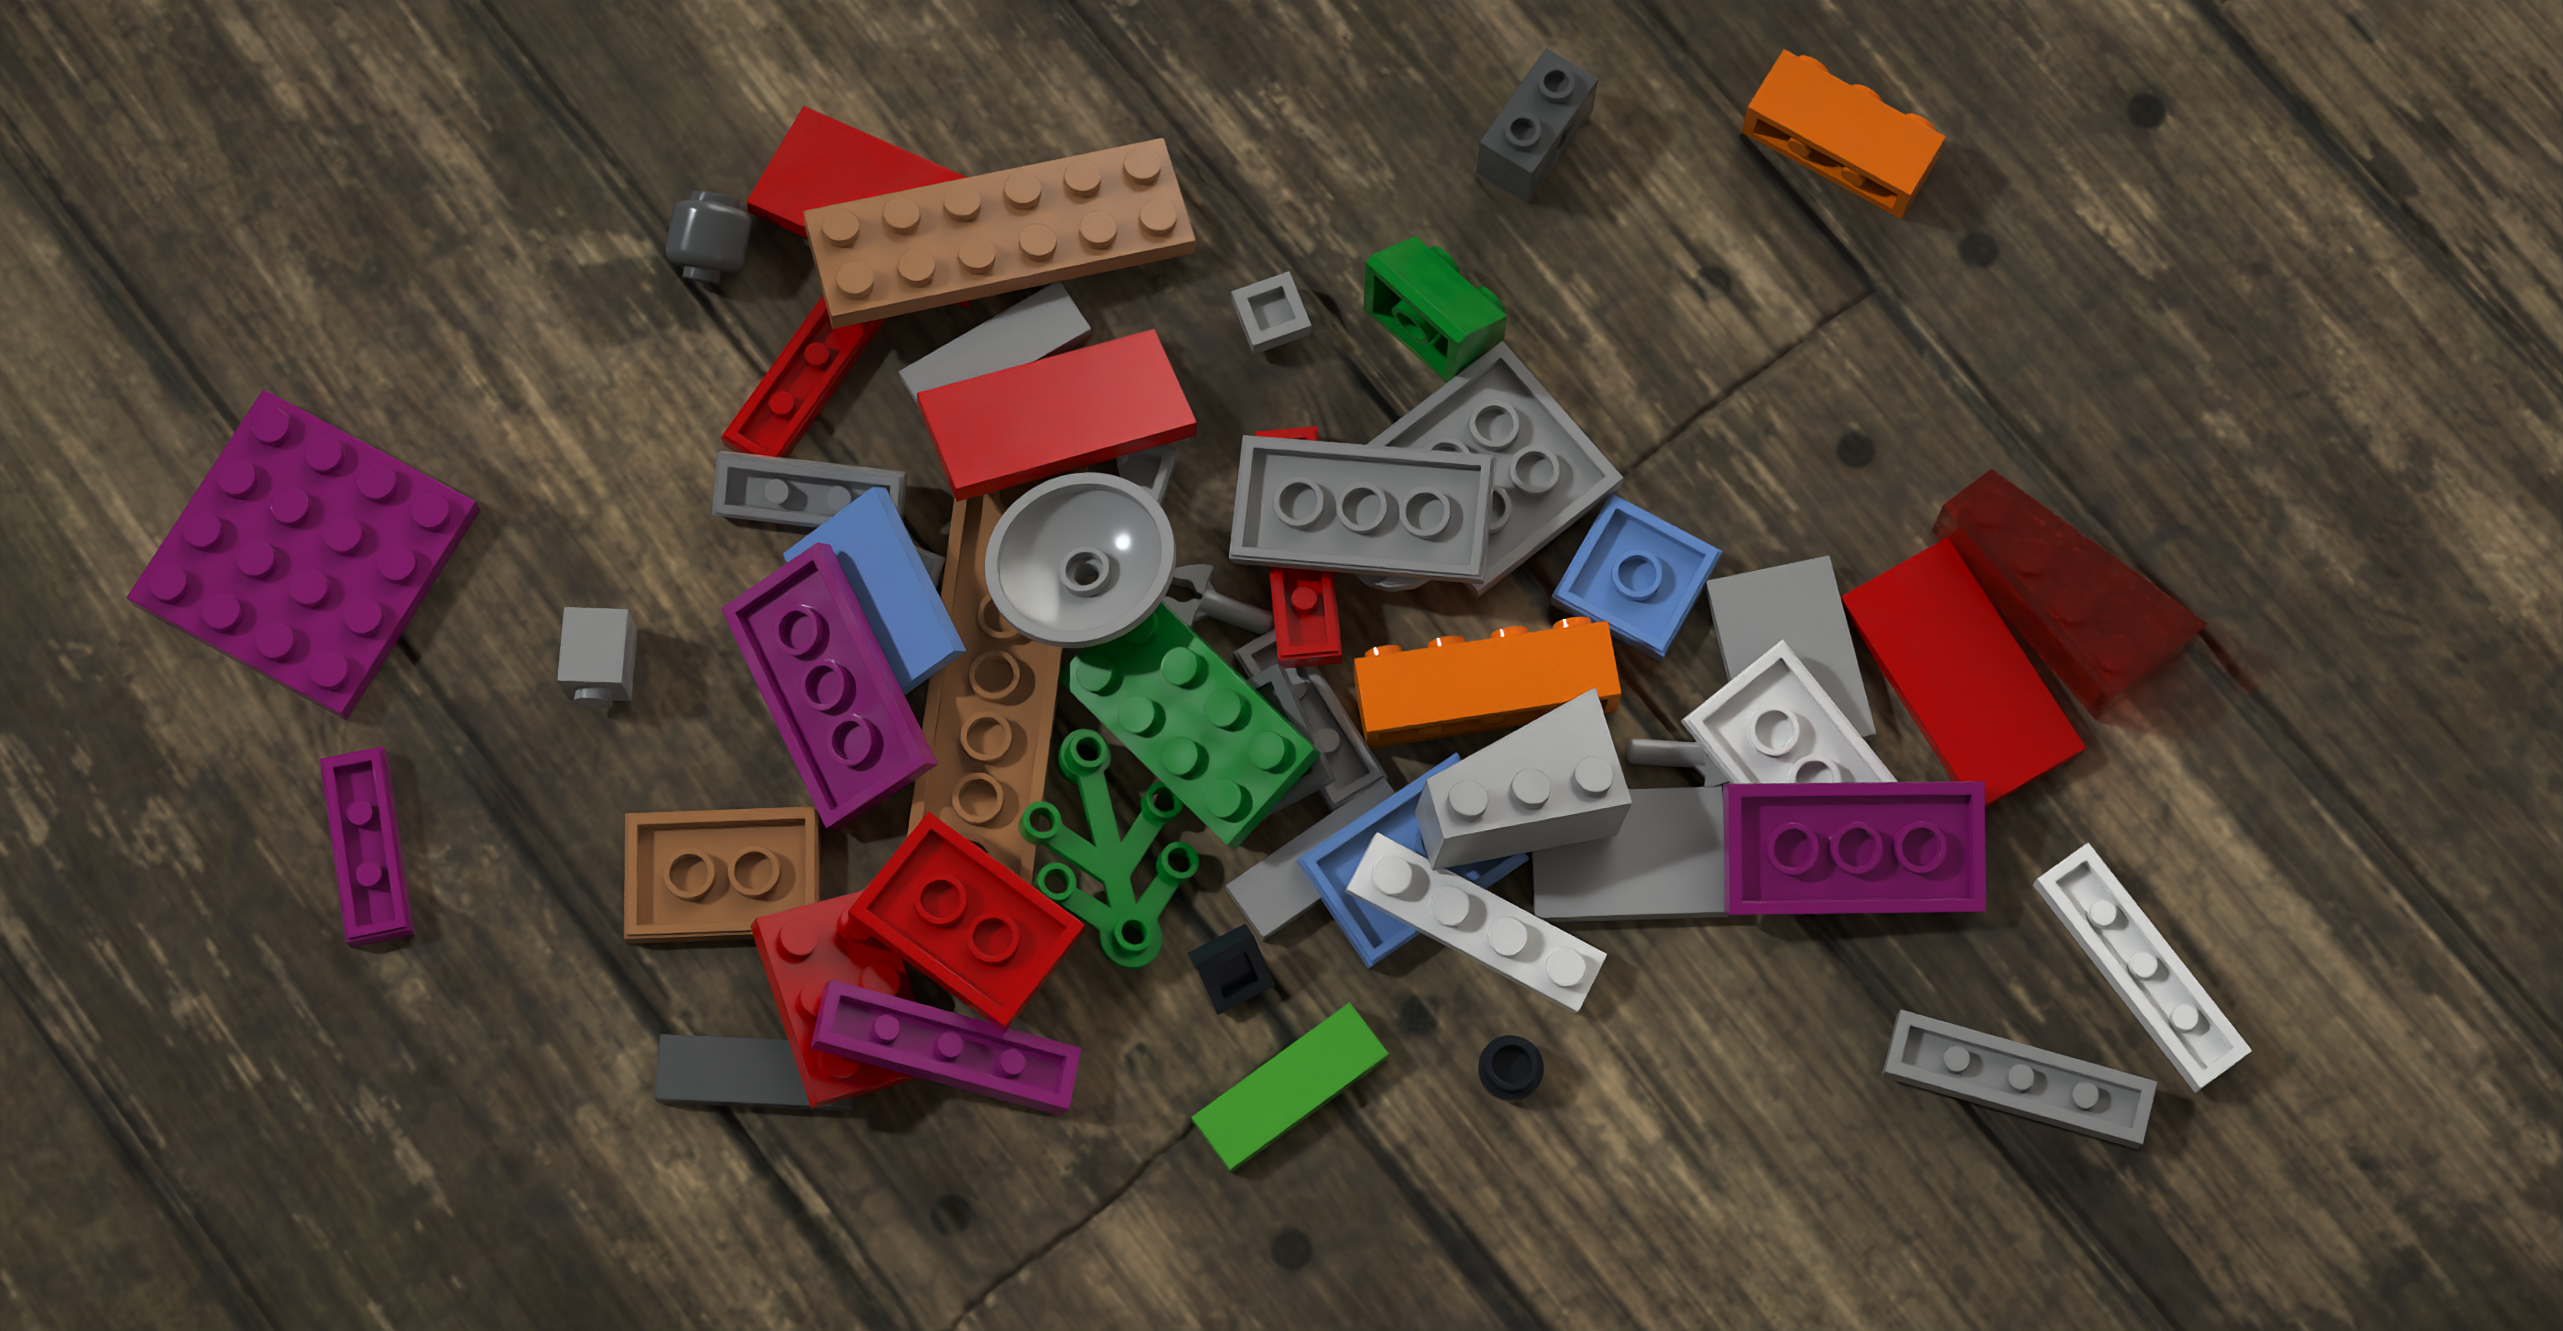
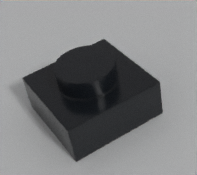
(1231, 969)

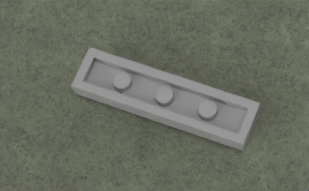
(2019, 1079)

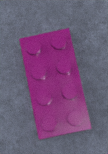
(828, 686)
(1854, 847)

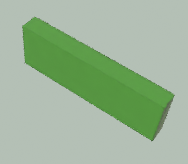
(1290, 1087)

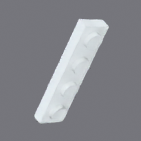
(1476, 923)
(2142, 967)

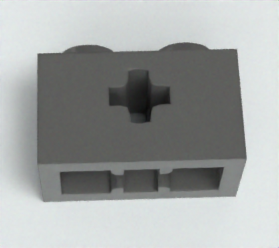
(1536, 125)

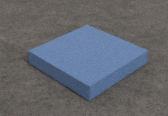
(1636, 577)

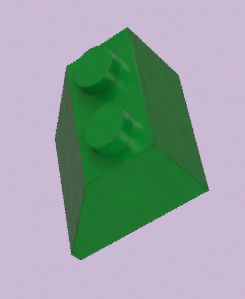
(1432, 307)

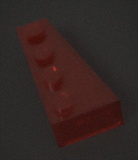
(2065, 594)

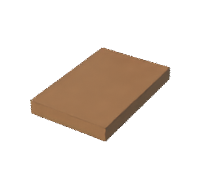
(717, 871)

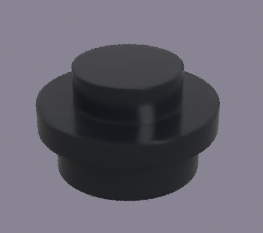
(1510, 1068)

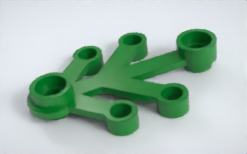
(1109, 858)

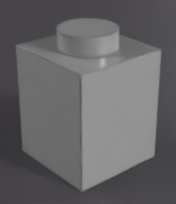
(597, 656)

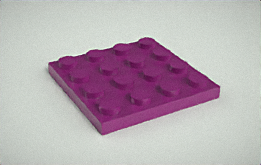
(304, 554)

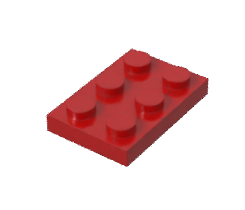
(966, 921)
(800, 956)

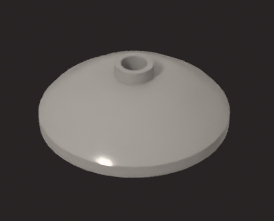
(1075, 531)

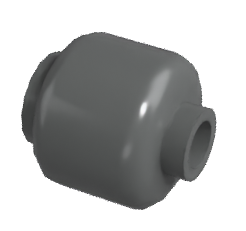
(708, 236)

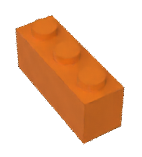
(1843, 133)

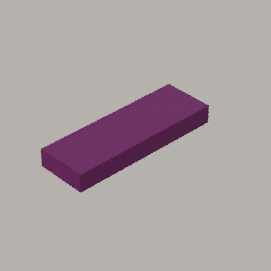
(366, 847)

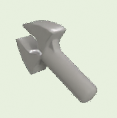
(1213, 604)
(1675, 755)

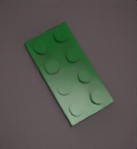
(1192, 722)

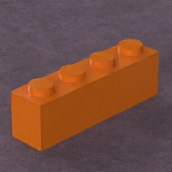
(1483, 682)

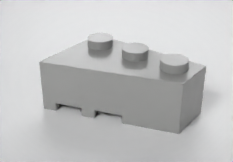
(1528, 790)

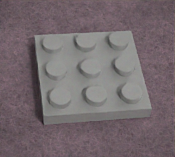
(1544, 464)

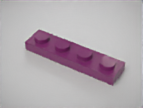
(945, 1047)

